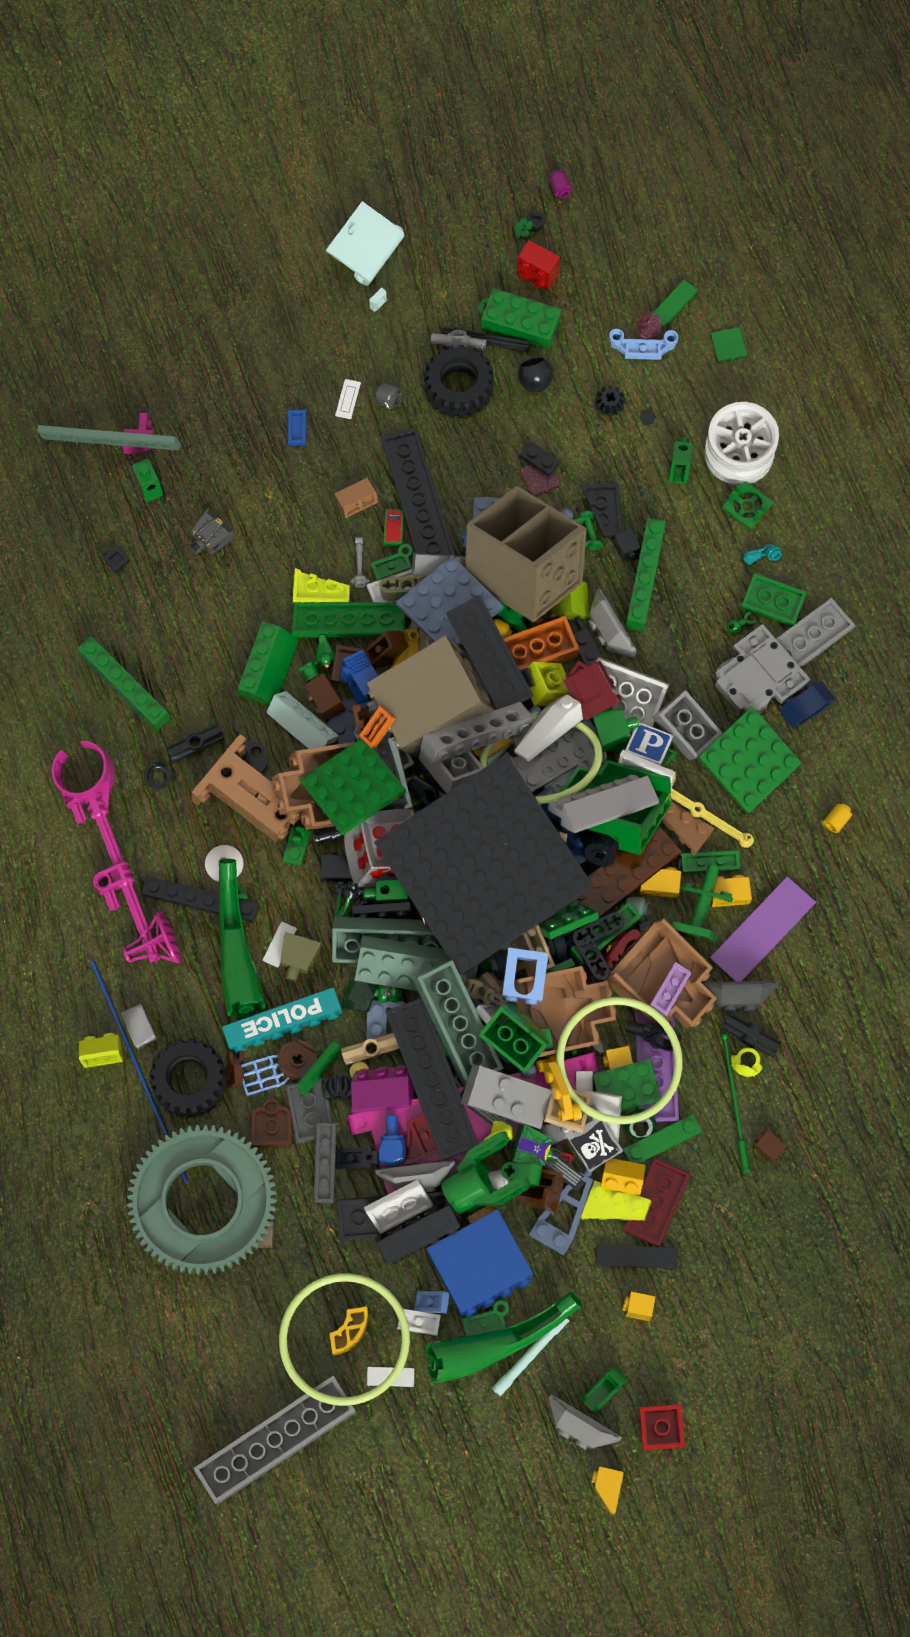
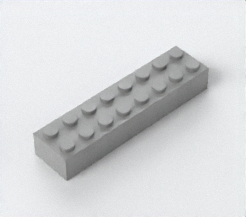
(271, 1442)

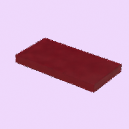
(664, 1188)

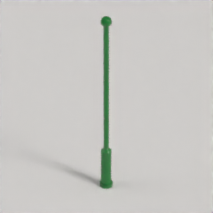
(741, 1143)

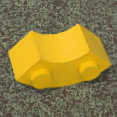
(350, 1332)

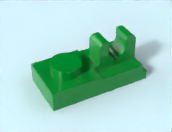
(296, 846)

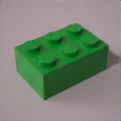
(633, 1082)

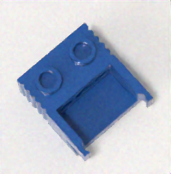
(356, 672)

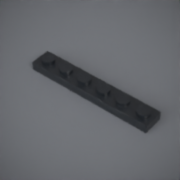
(193, 897)

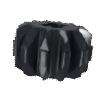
(616, 404)
(336, 1087)

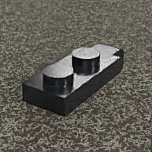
(356, 1158)

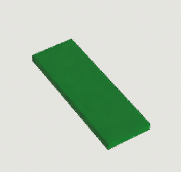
(346, 619)

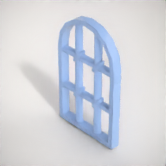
(259, 1080)

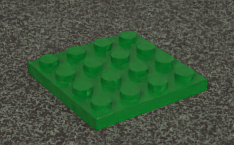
(749, 760)
(352, 786)

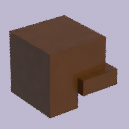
(547, 1194)

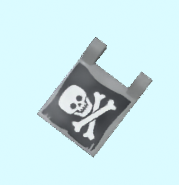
(594, 1144)

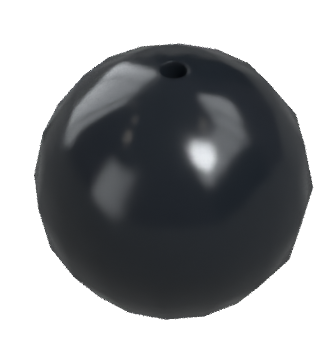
(535, 374)

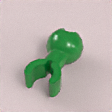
(735, 625)

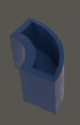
(807, 704)

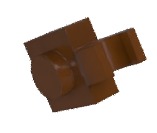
(234, 1072)

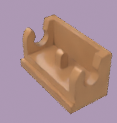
(356, 497)

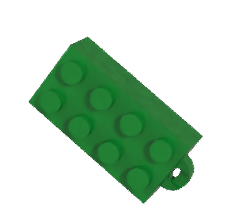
(519, 318)

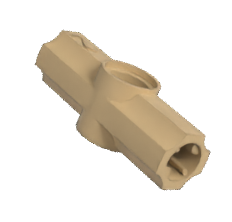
(359, 1051)

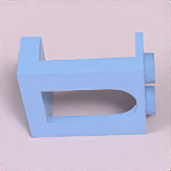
(508, 987)

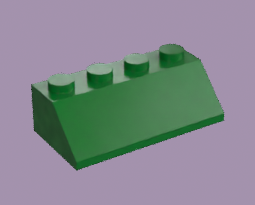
(267, 664)

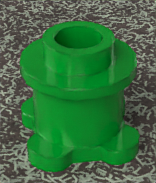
(310, 671)

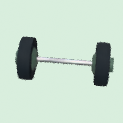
(555, 946)

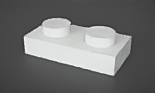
(422, 1322)

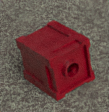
(592, 689)

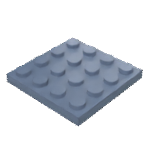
(441, 592)

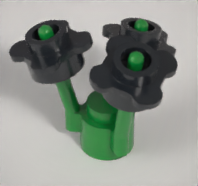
(351, 891)

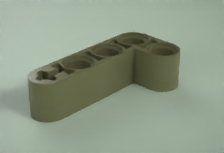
(400, 582)

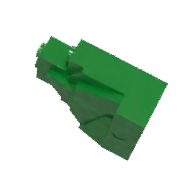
(637, 828)

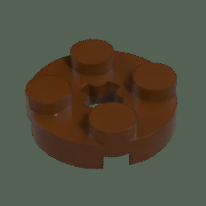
(296, 1049)

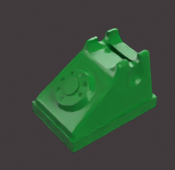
(515, 1036)

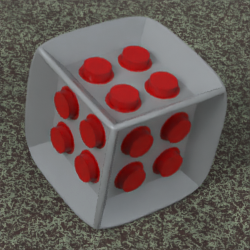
(363, 856)

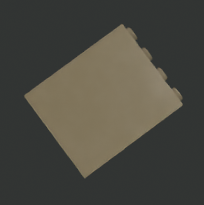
(525, 553)
(430, 693)

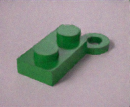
(393, 564)
(486, 1321)

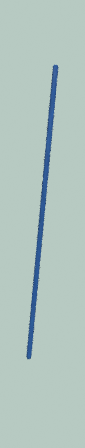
(132, 1055)

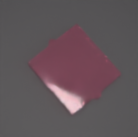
(537, 481)

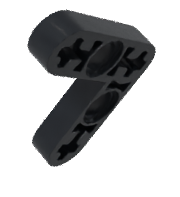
(589, 944)

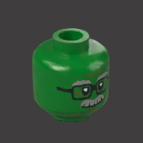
(388, 994)

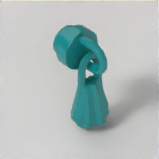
(773, 552)

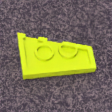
(314, 589)
(613, 1204)

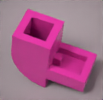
(145, 427)

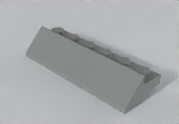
(604, 803)

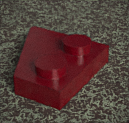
(419, 1140)

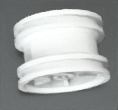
(760, 425)

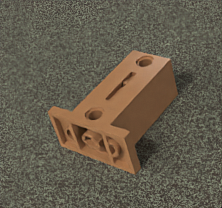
(245, 792)

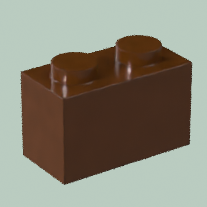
(386, 648)
(324, 696)

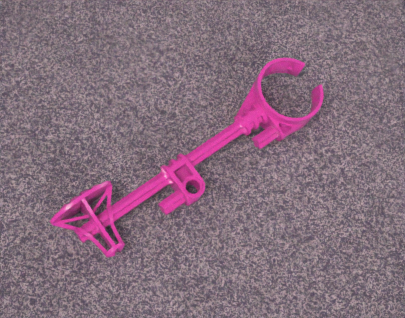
(118, 874)

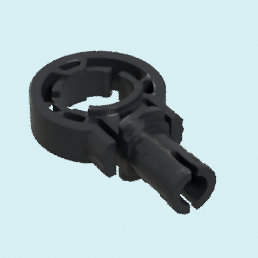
(652, 1033)

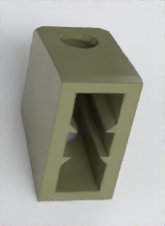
(298, 955)

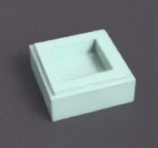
(378, 300)

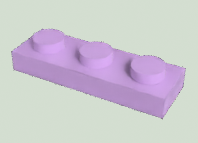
(670, 989)

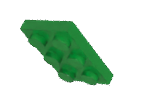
(773, 600)
(568, 919)

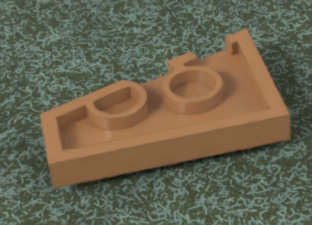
(690, 829)

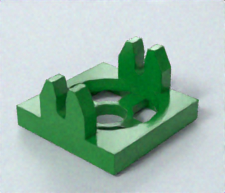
(745, 487)

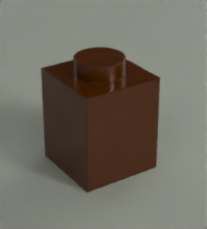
(769, 1146)

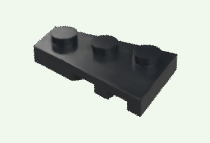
(605, 504)
(389, 911)

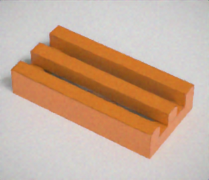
(380, 729)

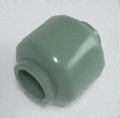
(640, 905)

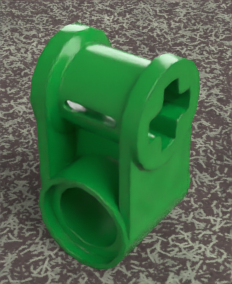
(521, 1170)

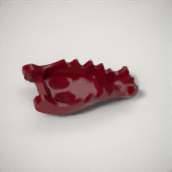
(614, 950)

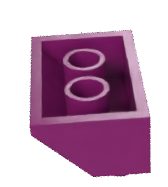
(381, 1089)

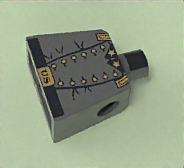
(210, 534)

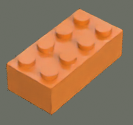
(544, 643)

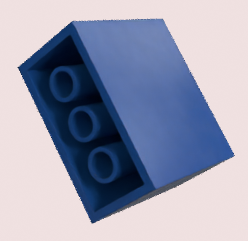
(480, 1264)

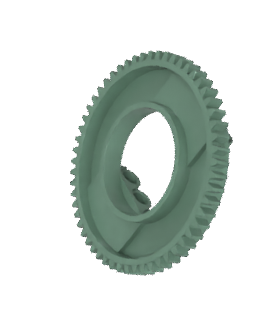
(236, 1165)

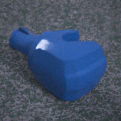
(393, 1145)

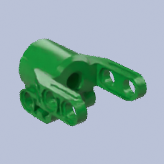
(471, 1187)

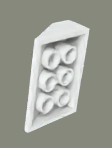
(640, 693)

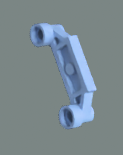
(643, 348)

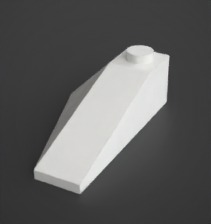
(549, 726)

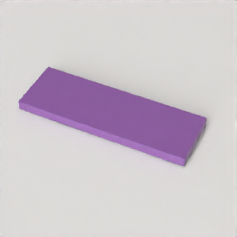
(762, 930)
(664, 1068)

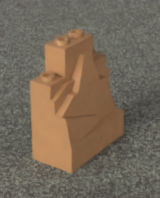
(290, 792)
(648, 962)
(564, 996)

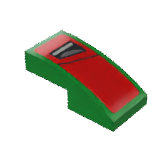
(393, 527)

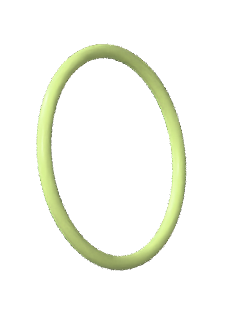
(577, 787)
(668, 1029)
(344, 1401)

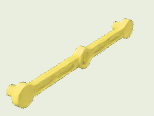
(744, 839)

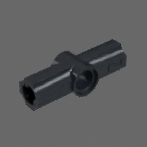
(184, 748)
(424, 789)
(751, 1035)

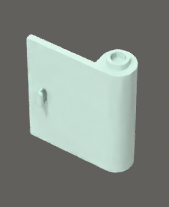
(369, 244)

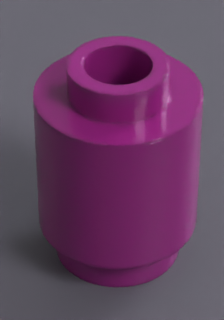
(560, 184)

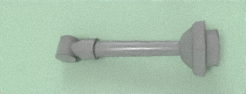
(359, 580)

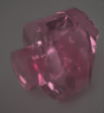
(650, 328)

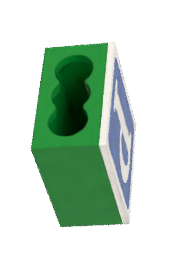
(650, 743)

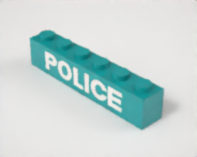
(282, 1020)

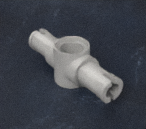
(456, 338)

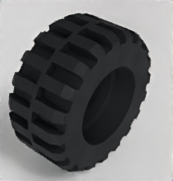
(465, 361)
(179, 1053)

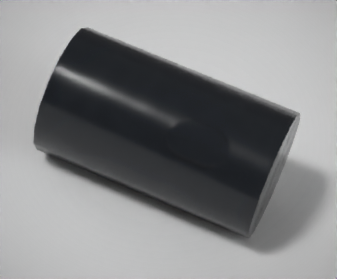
(601, 849)

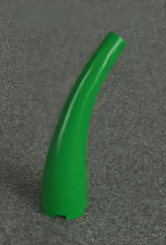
(238, 972)
(472, 1353)

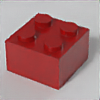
(538, 265)
(661, 1427)

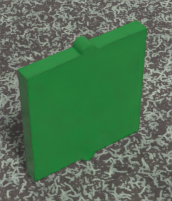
(728, 344)

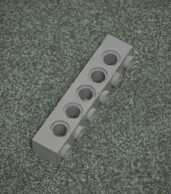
(476, 732)

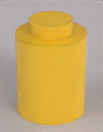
(837, 817)

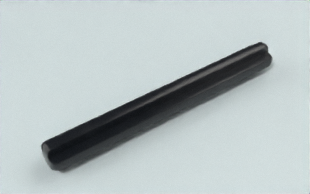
(494, 340)

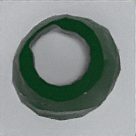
(651, 1122)

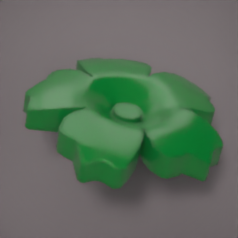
(522, 228)

